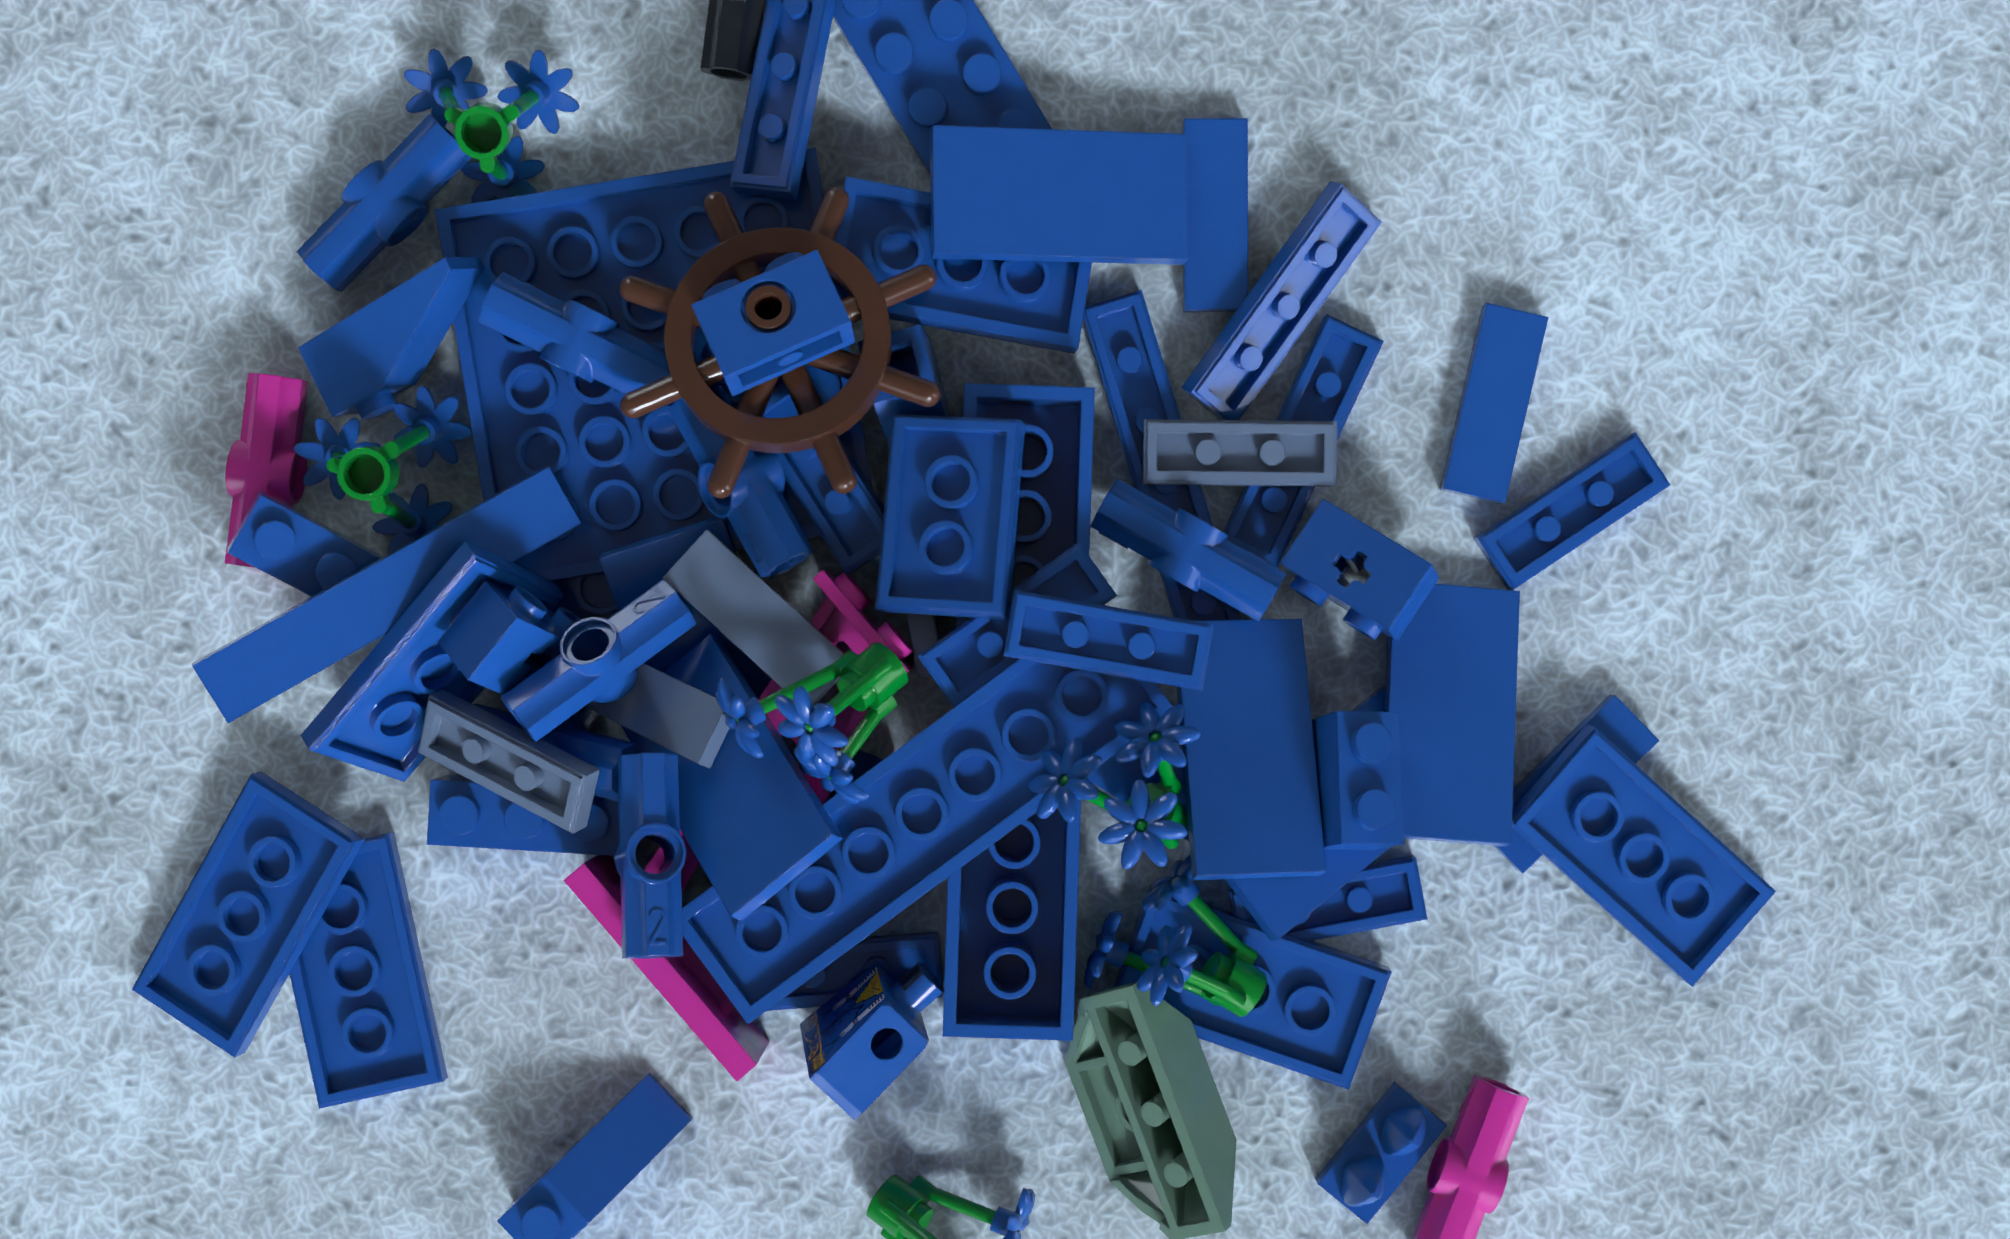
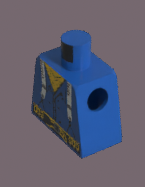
(868, 1035)

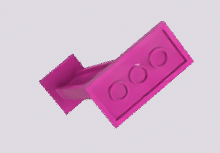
(684, 978)

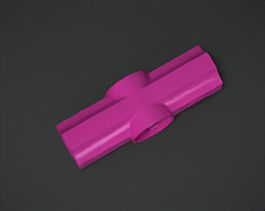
(266, 453)
(1471, 1165)

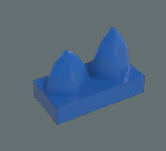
(1380, 1152)

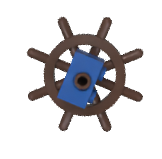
(772, 329)

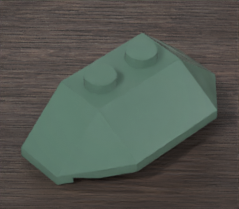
(1154, 1110)

